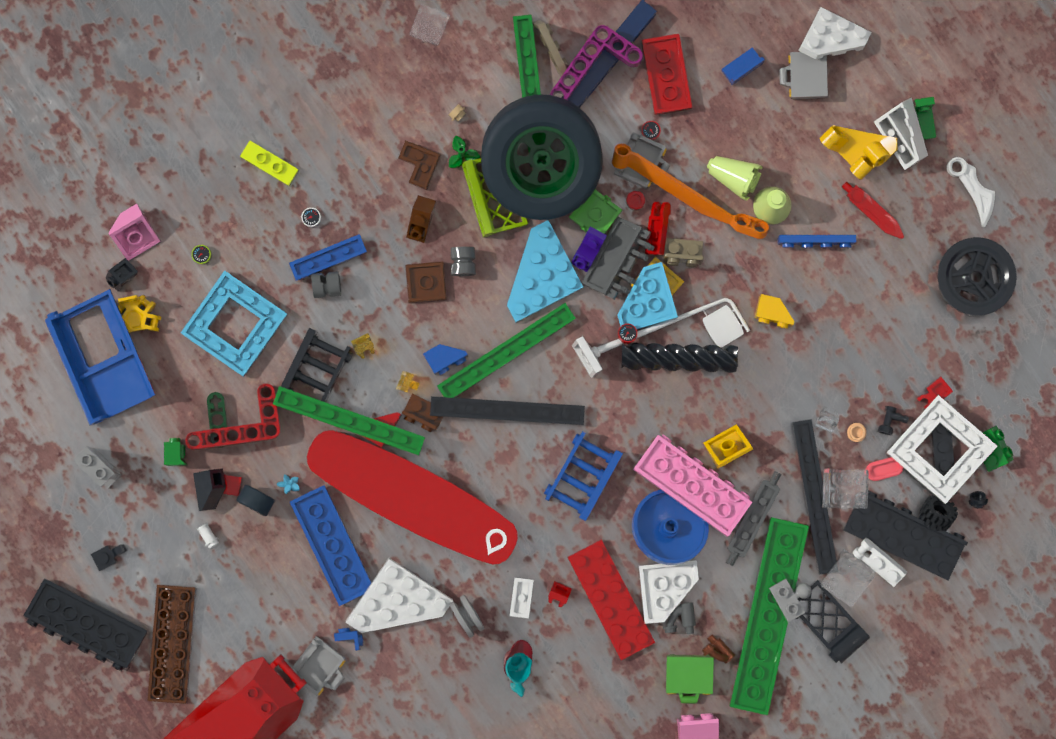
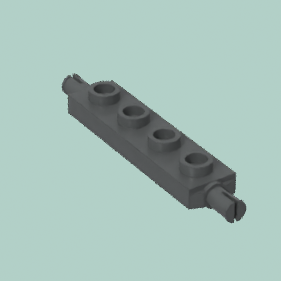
(753, 518)

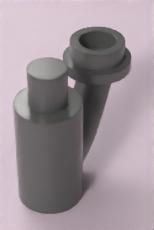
(687, 614)

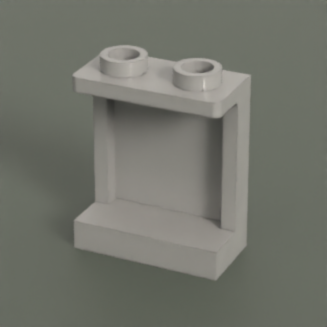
(97, 467)

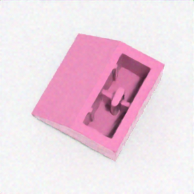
(698, 728)

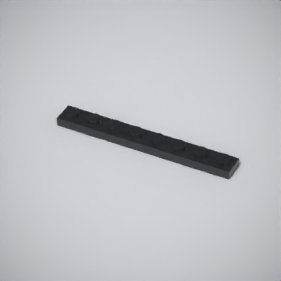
(507, 410)
(813, 493)

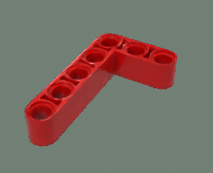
(242, 429)

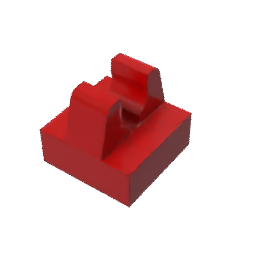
(560, 593)

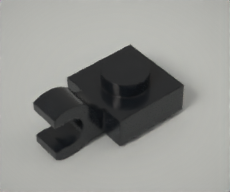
(106, 557)

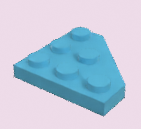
(649, 299)

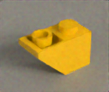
(773, 310)

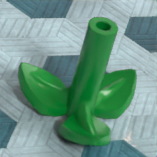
(459, 146)

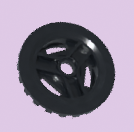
(983, 255)

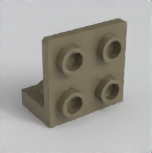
(683, 252)

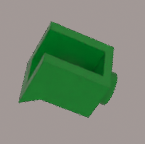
(174, 452)

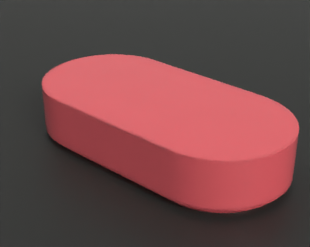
(883, 469)

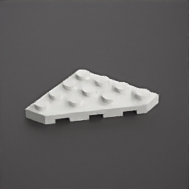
(397, 599)

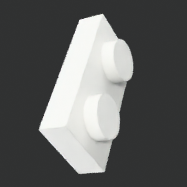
(521, 598)

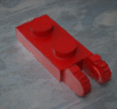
(658, 227)

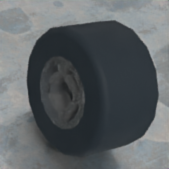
(255, 500)

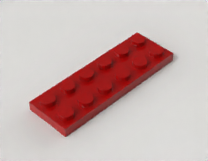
(611, 599)

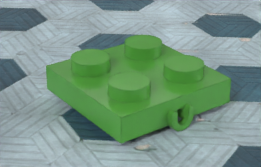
(596, 212)

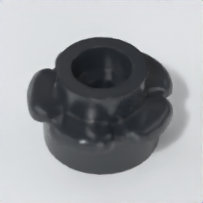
(978, 499)

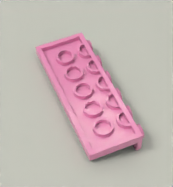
(693, 485)

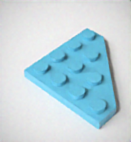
(543, 274)

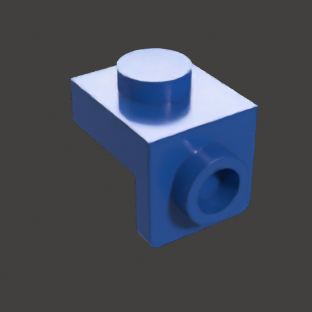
(346, 634)

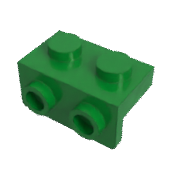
(1002, 454)

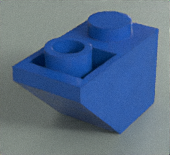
(443, 357)

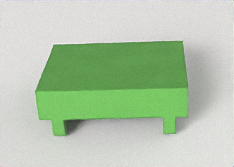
(690, 676)

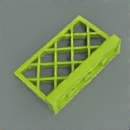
(480, 202)

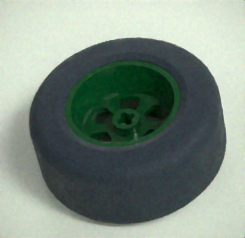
(523, 193)

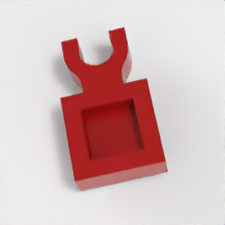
(938, 387)

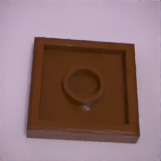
(426, 282)

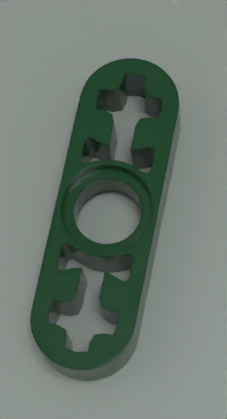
(210, 415)

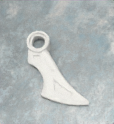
(982, 197)

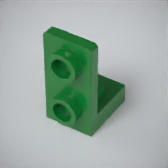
(925, 116)

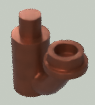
(718, 649)

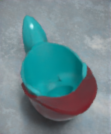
(518, 665)

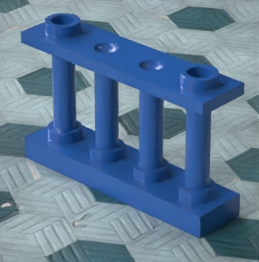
(601, 475)

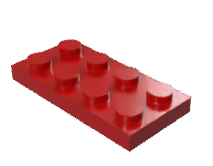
(666, 74)

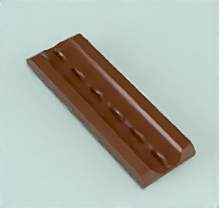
(171, 644)

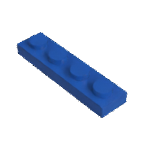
(808, 241)
(328, 257)

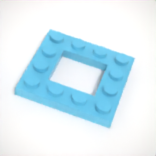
(224, 289)

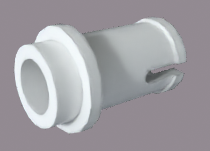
(208, 536)

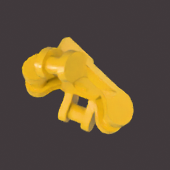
(135, 317)

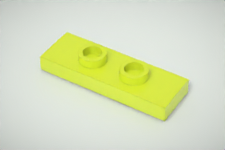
(269, 163)

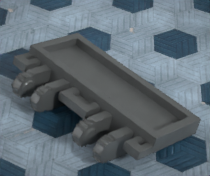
(615, 256)

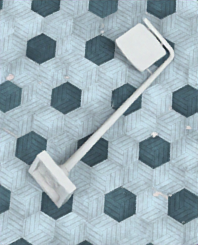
(720, 325)

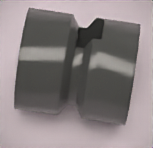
(463, 261)
(326, 284)

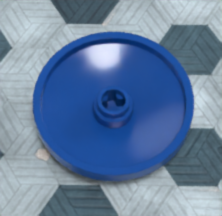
(668, 530)

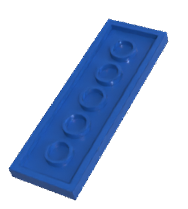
(331, 545)

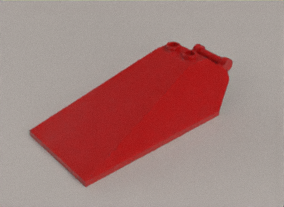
(247, 705)

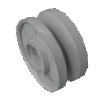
(466, 616)

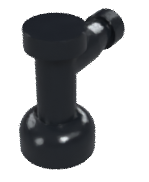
(889, 416)

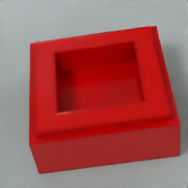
(233, 485)

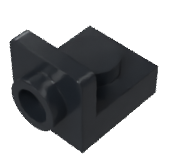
(120, 274)

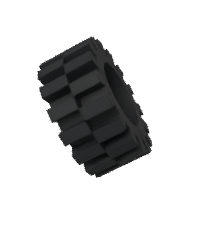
(935, 519)

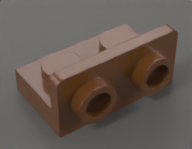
(419, 410)

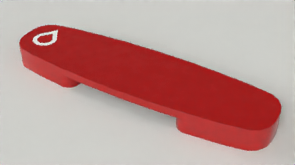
(412, 497)

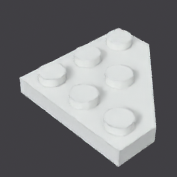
(833, 36)
(665, 588)

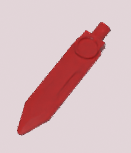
(873, 210)

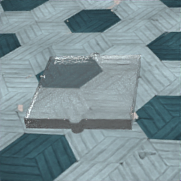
(429, 25)

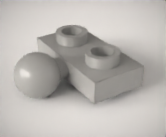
(788, 600)

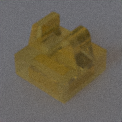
(362, 344)
(406, 382)

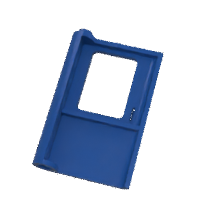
(112, 384)

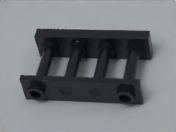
(304, 357)

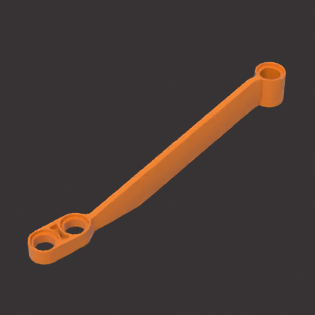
(624, 158)

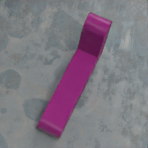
(589, 60)

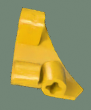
(860, 148)

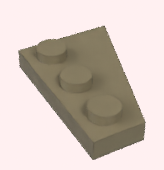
(560, 63)

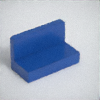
(742, 66)

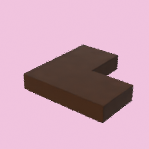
(424, 161)

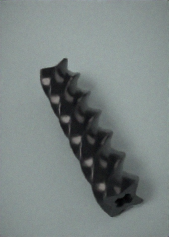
(674, 357)

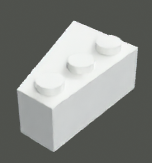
(904, 125)

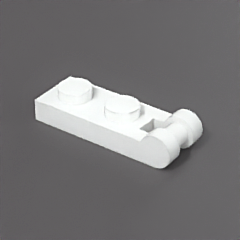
(880, 562)

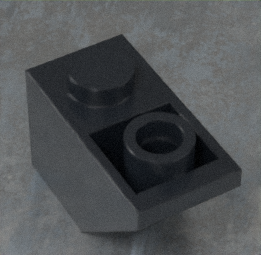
(209, 488)

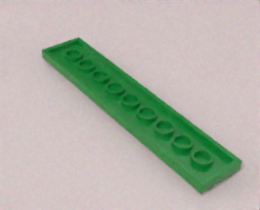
(766, 621)

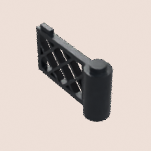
(848, 640)

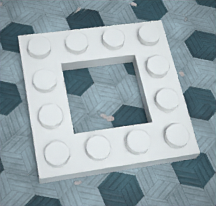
(941, 486)

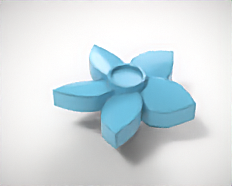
(289, 484)

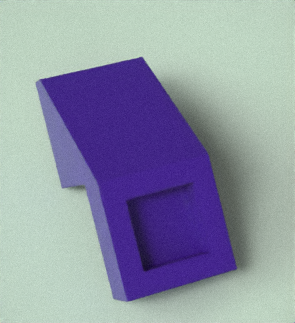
(588, 249)

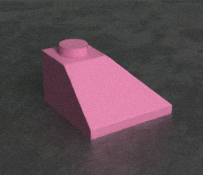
(133, 232)

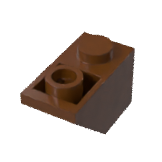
(420, 218)

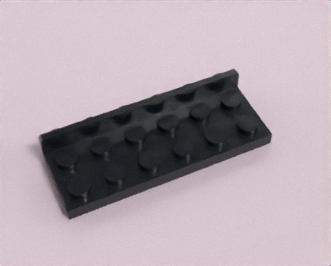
(906, 536)
(84, 625)

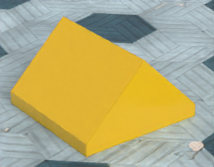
(727, 446)

